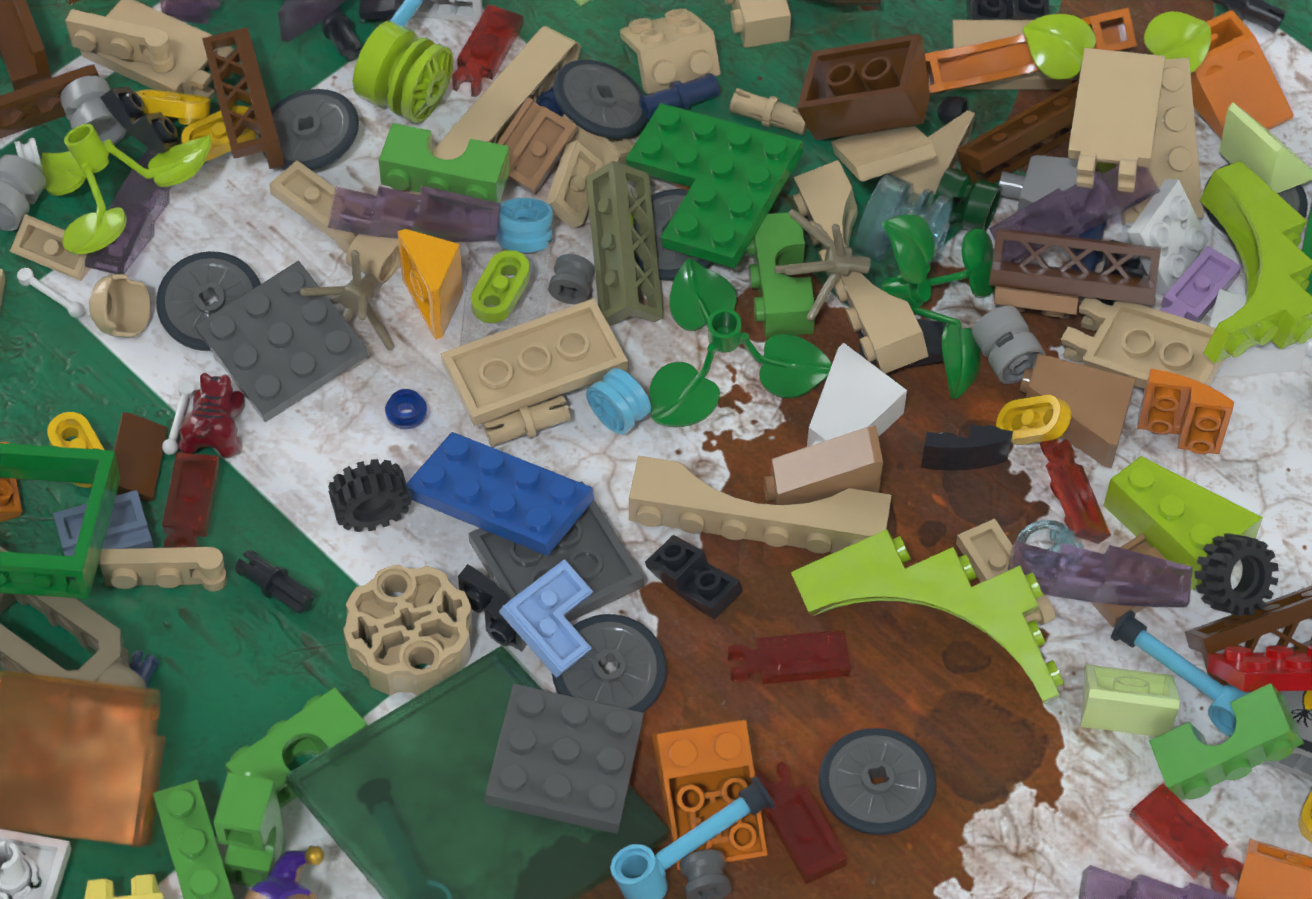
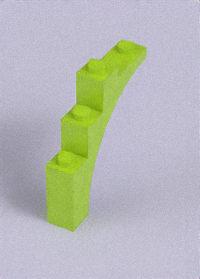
(1275, 268)
(877, 572)

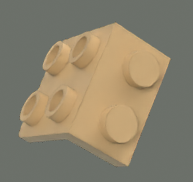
(672, 49)

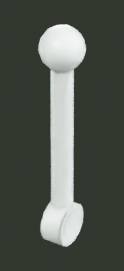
(26, 277)
(186, 392)

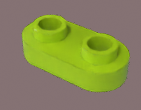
(499, 290)

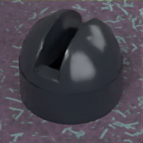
(952, 108)

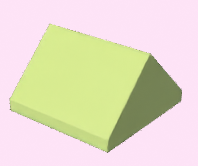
(1261, 151)
(1128, 701)

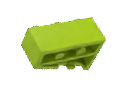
(1175, 512)

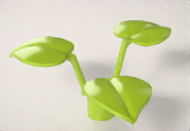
(1060, 40)
(89, 155)

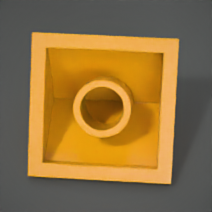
(431, 276)

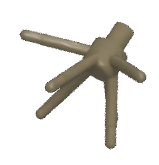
(837, 260)
(355, 298)

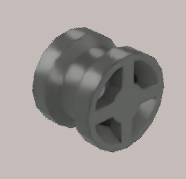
(571, 279)
(705, 875)

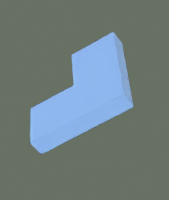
(540, 620)

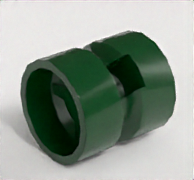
(980, 201)

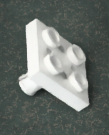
(1172, 226)
(31, 859)

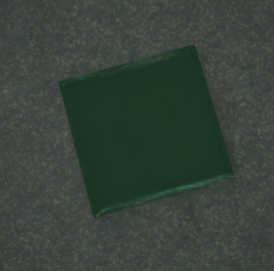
(413, 809)

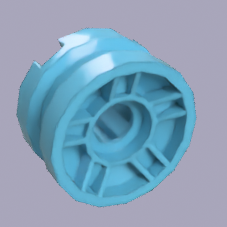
(525, 225)
(618, 401)

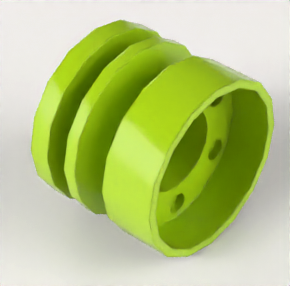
(402, 71)

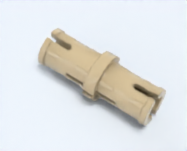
(768, 111)
(527, 421)

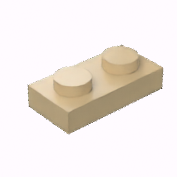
(569, 188)

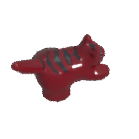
(213, 417)

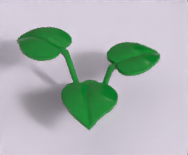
(913, 250)
(702, 298)

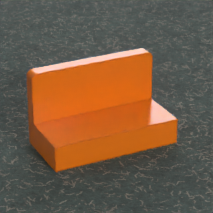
(1274, 873)

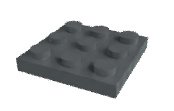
(281, 342)
(588, 547)
(564, 758)

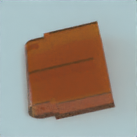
(78, 758)

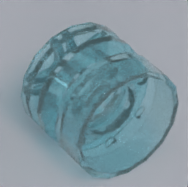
(894, 198)

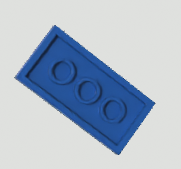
(500, 493)

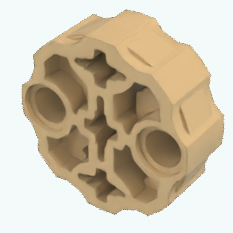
(430, 635)

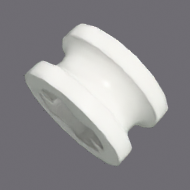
(29, 152)

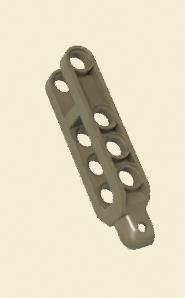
(107, 665)

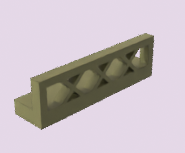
(616, 240)

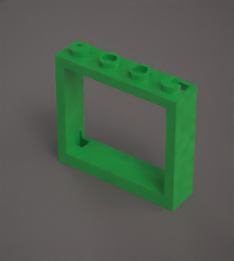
(50, 573)

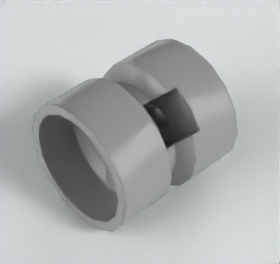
(84, 106)
(19, 189)
(1007, 343)

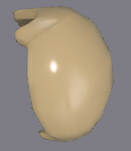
(120, 306)

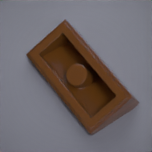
(139, 455)

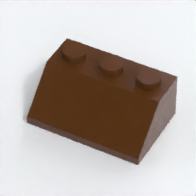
(865, 87)

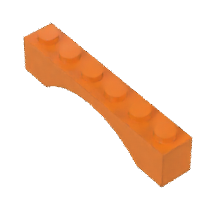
(1011, 56)

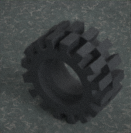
(369, 495)
(1254, 580)

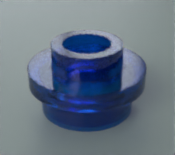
(405, 400)

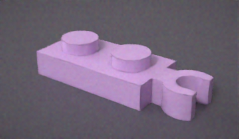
(1200, 284)

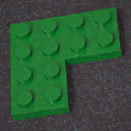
(731, 176)

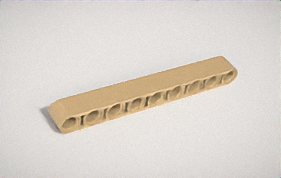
(486, 121)

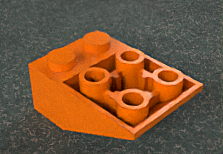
(1239, 74)
(701, 775)

